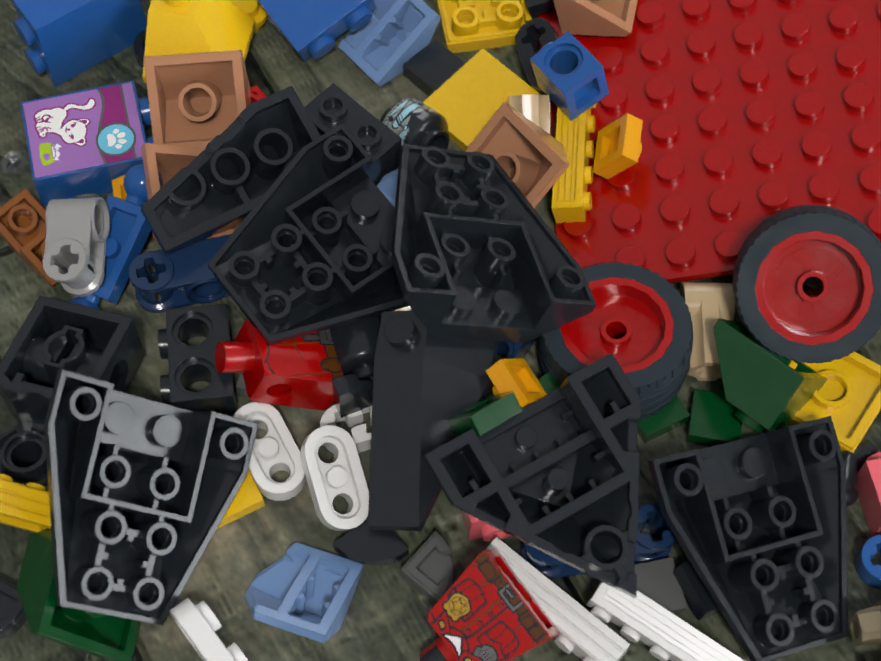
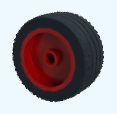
(803, 245)
(637, 321)

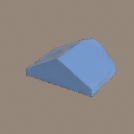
(390, 37)
(305, 592)

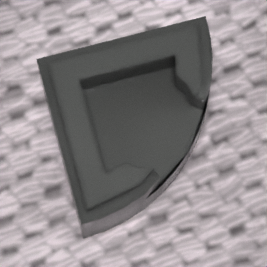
(430, 568)

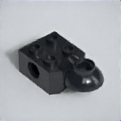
(54, 339)

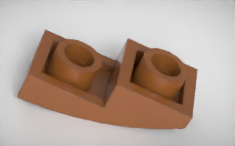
(25, 231)

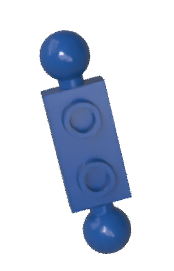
(125, 238)

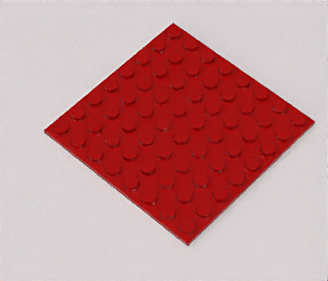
(740, 120)

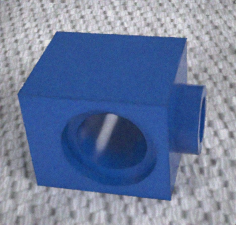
(570, 91)

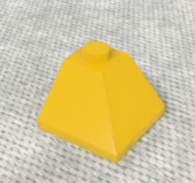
(196, 27)

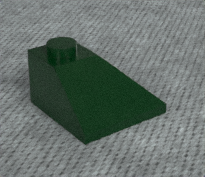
(760, 380)
(82, 630)

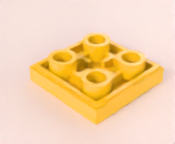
(480, 23)

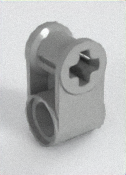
(76, 243)

